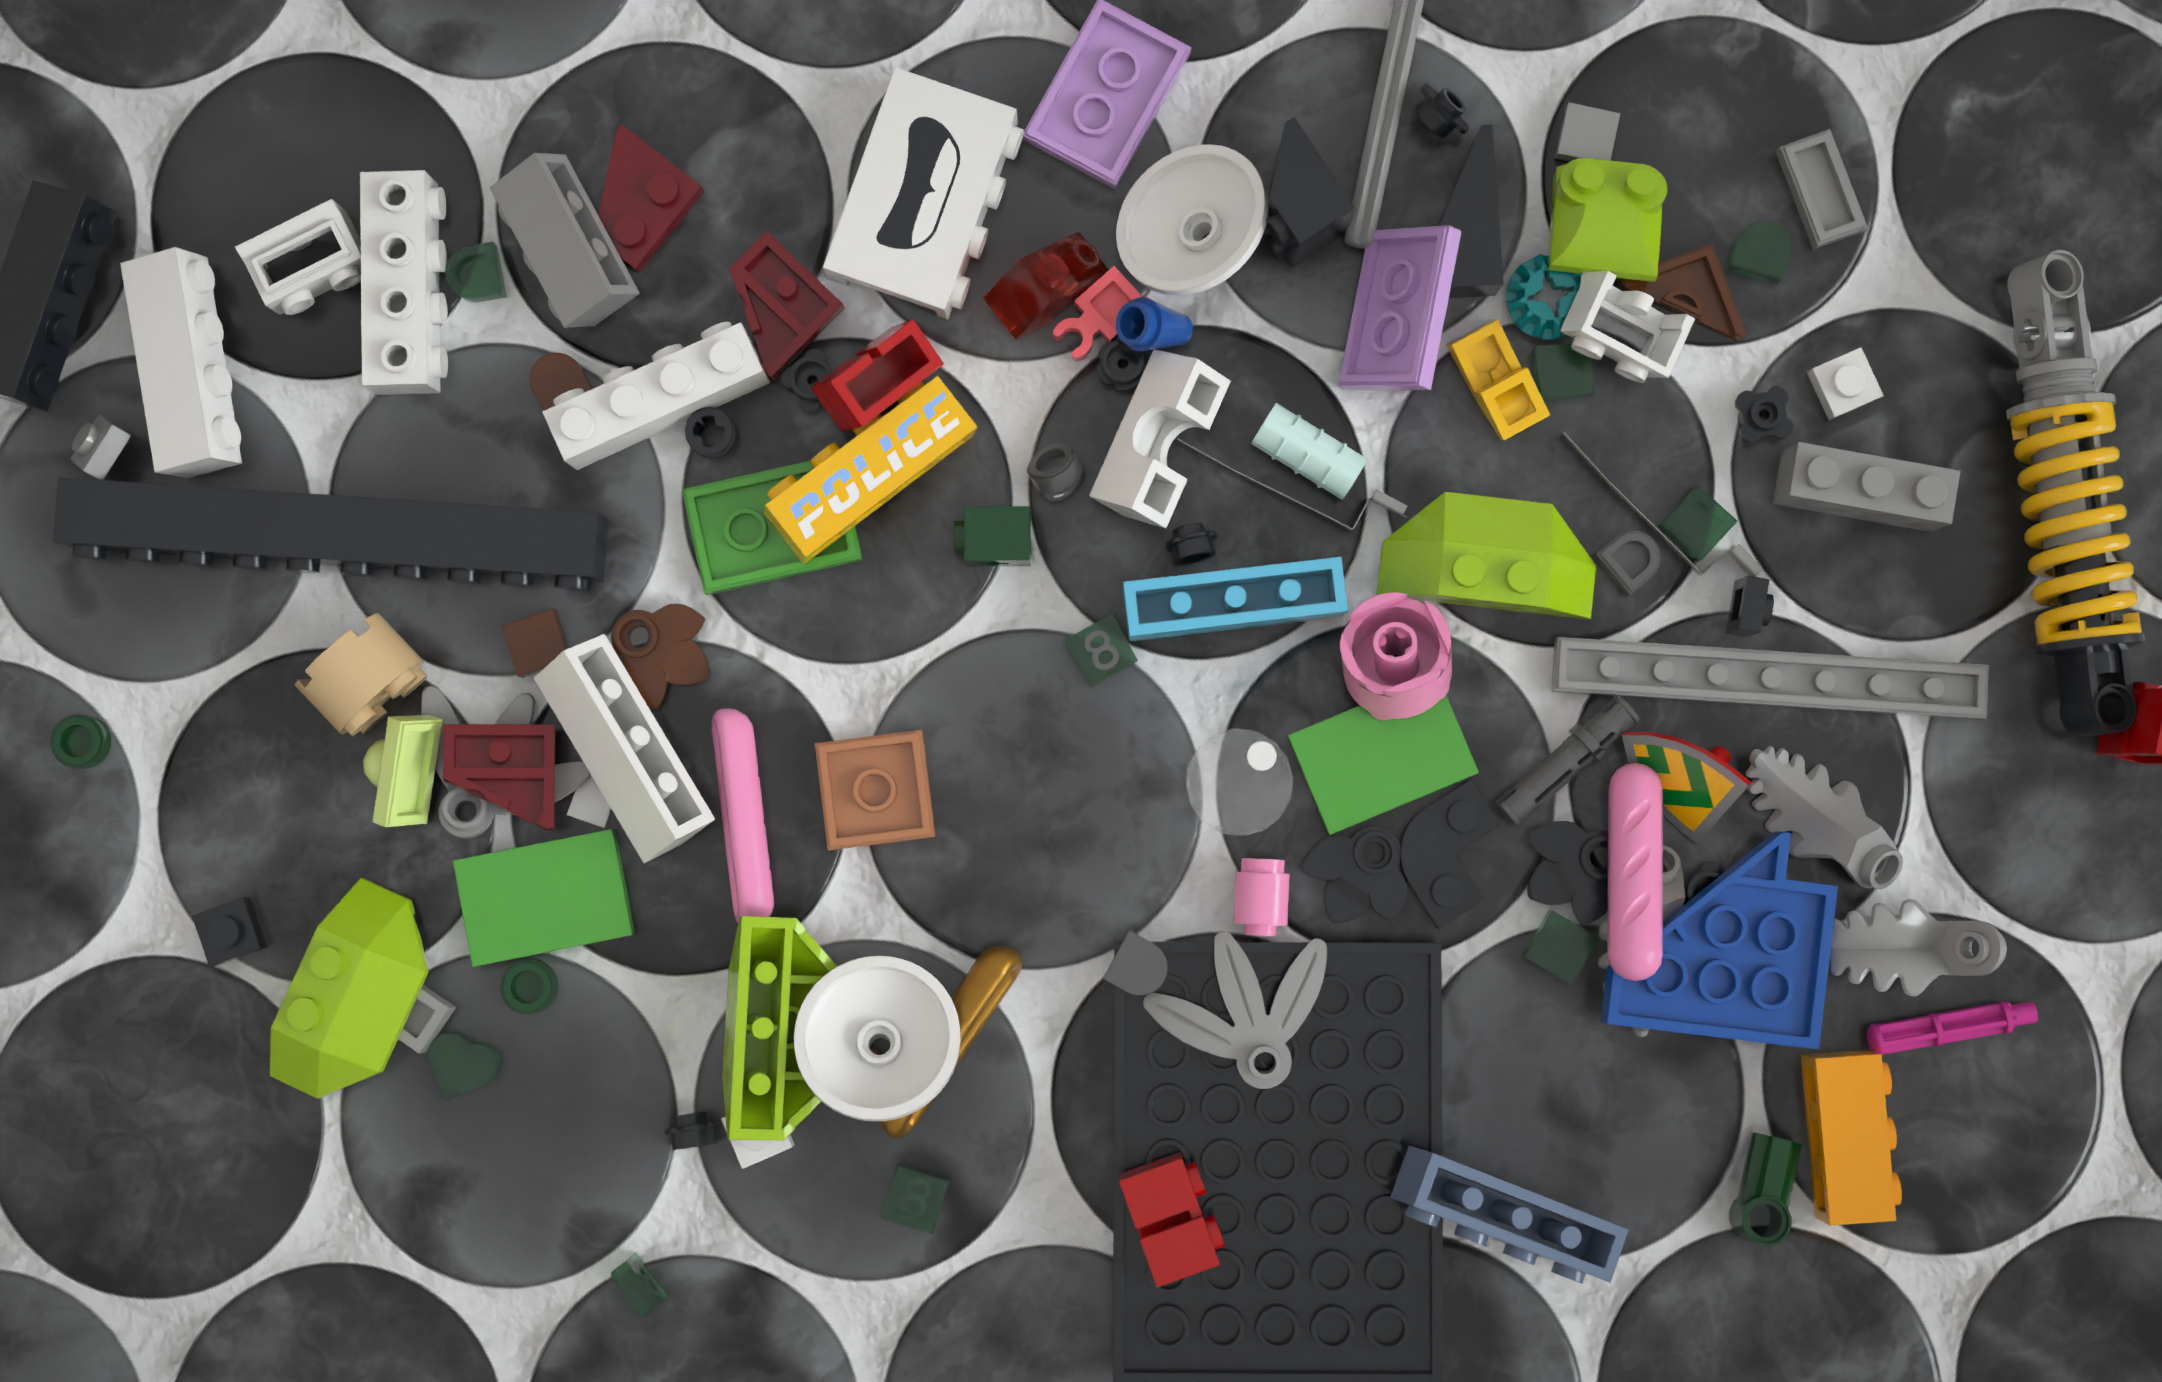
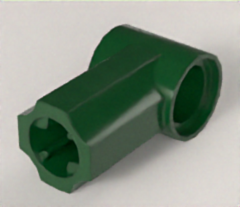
(1768, 1181)

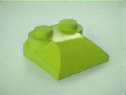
(1606, 218)

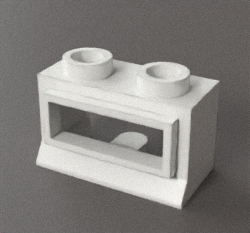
(298, 290)
(1634, 308)

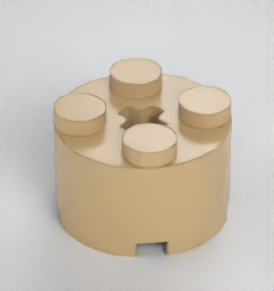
(361, 675)

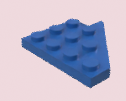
(1739, 958)

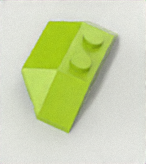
(1490, 557)
(768, 980)
(350, 993)

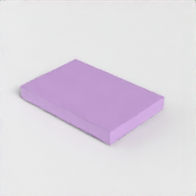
(1106, 93)
(1400, 309)

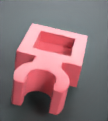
(1099, 311)

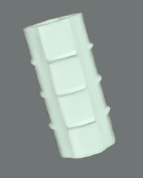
(1309, 451)

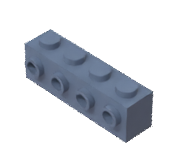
(1509, 1213)

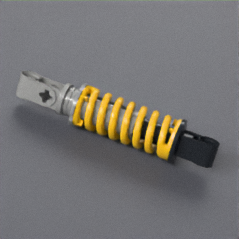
(2063, 446)

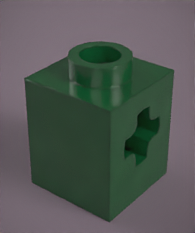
(994, 536)

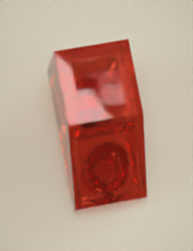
(1045, 284)

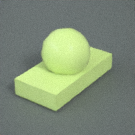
(404, 769)

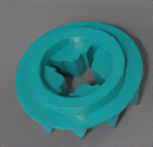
(1535, 316)

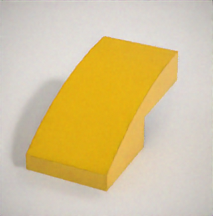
(1498, 380)

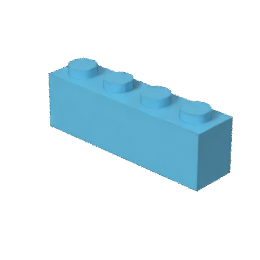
(1235, 599)

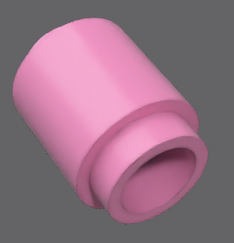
(1261, 896)

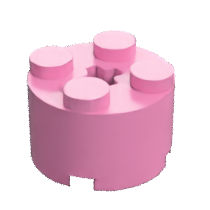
(1401, 684)

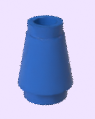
(1150, 325)

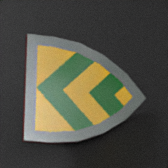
(1694, 781)

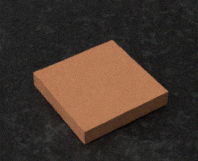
(875, 790)

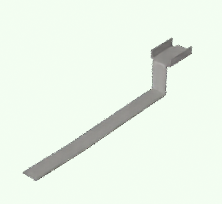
(1378, 497)
(1737, 552)

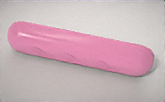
(742, 814)
(1635, 872)

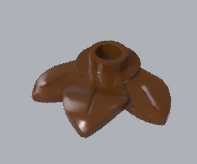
(667, 655)

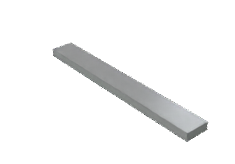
(1770, 678)

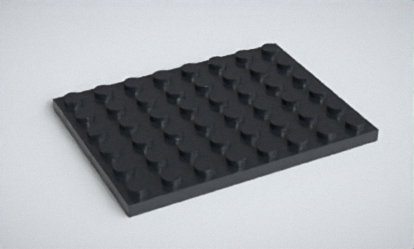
(1316, 1255)

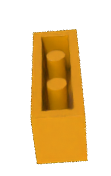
(1850, 1137)

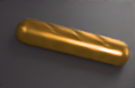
(975, 1003)

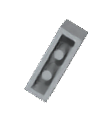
(563, 240)
(1866, 487)

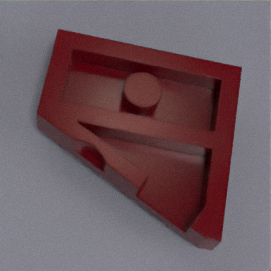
(643, 198)
(781, 302)
(505, 767)

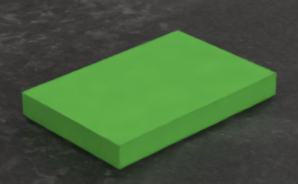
(738, 542)
(1373, 765)
(543, 897)

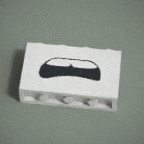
(924, 192)

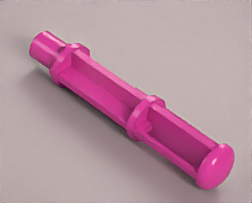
(1949, 1026)

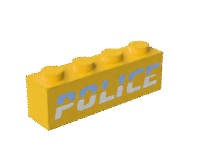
(868, 469)

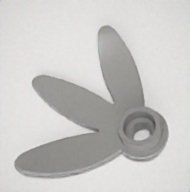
(521, 711)
(1253, 1029)

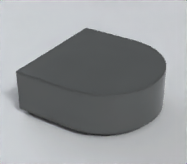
(1629, 560)
(1137, 966)

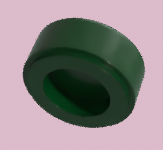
(80, 741)
(529, 986)

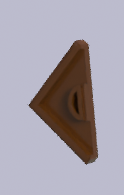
(1695, 287)

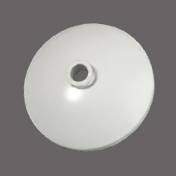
(1181, 202)
(869, 1002)

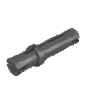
(1574, 754)

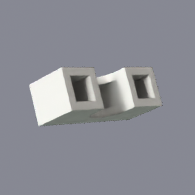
(1170, 398)

